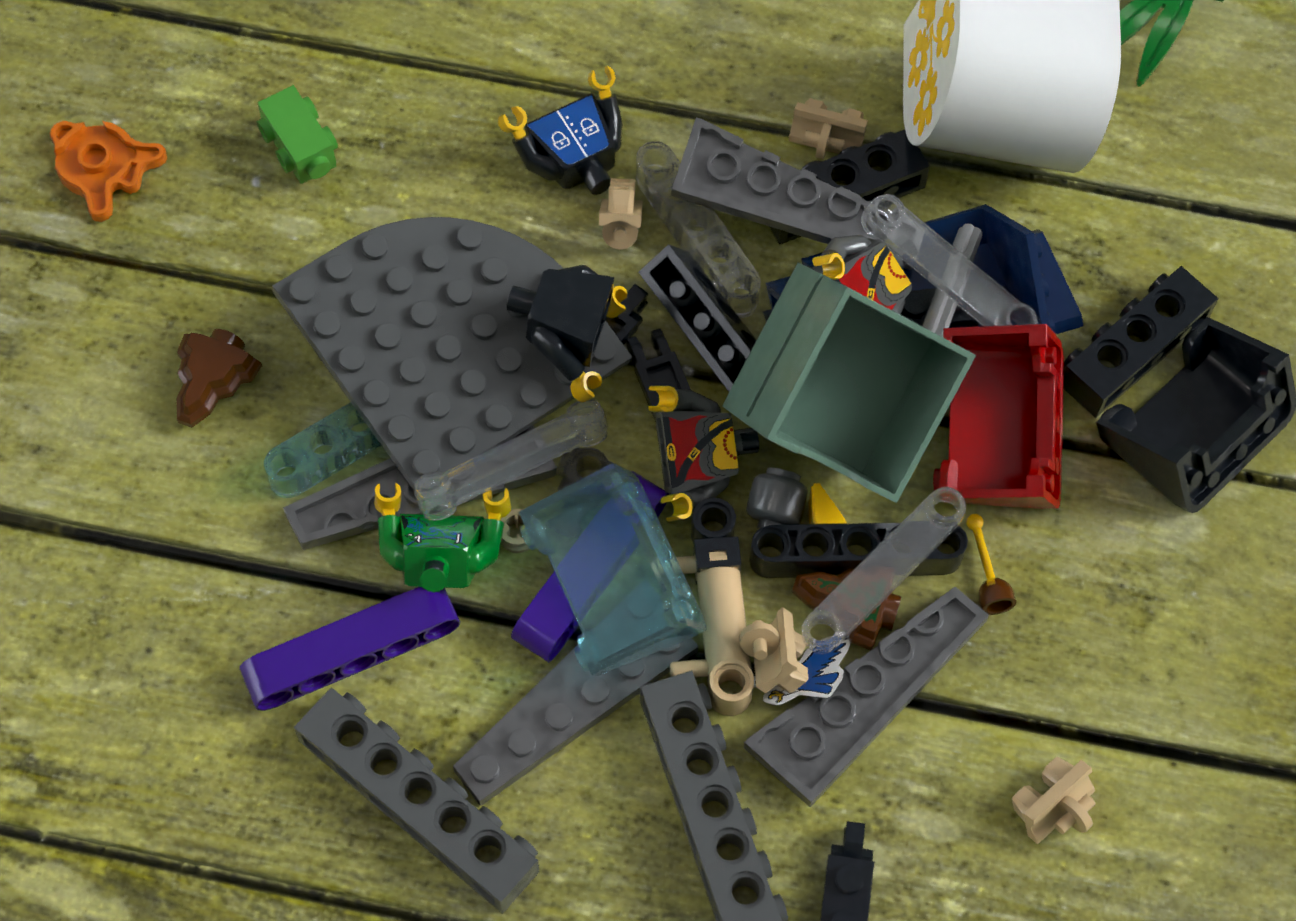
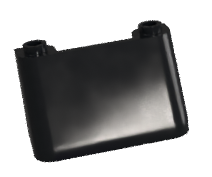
(1207, 416)

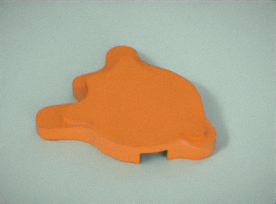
(100, 161)

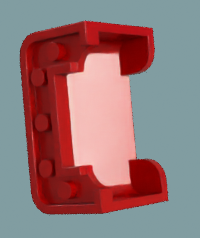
(1007, 418)

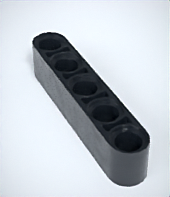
(834, 542)

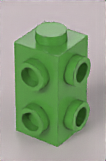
(297, 134)

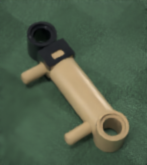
(721, 602)

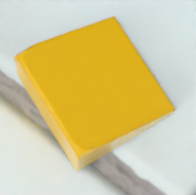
(822, 508)

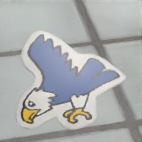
(823, 675)

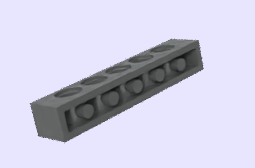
(682, 698)
(495, 881)

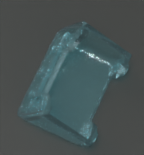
(613, 569)

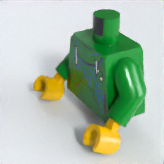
(439, 551)

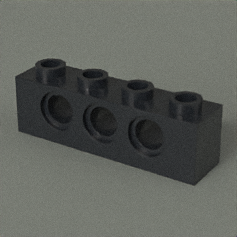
(903, 172)
(700, 311)
(1100, 386)

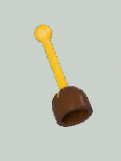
(994, 594)

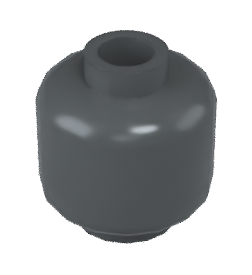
(777, 498)

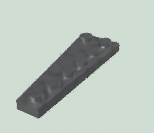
(759, 187)
(349, 505)
(554, 715)
(825, 735)

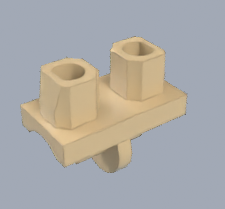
(826, 129)
(620, 214)
(775, 653)
(1062, 805)

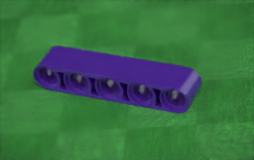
(549, 618)
(348, 646)

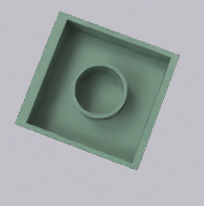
(847, 382)

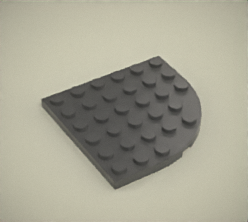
(425, 337)

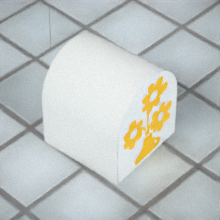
(1012, 78)

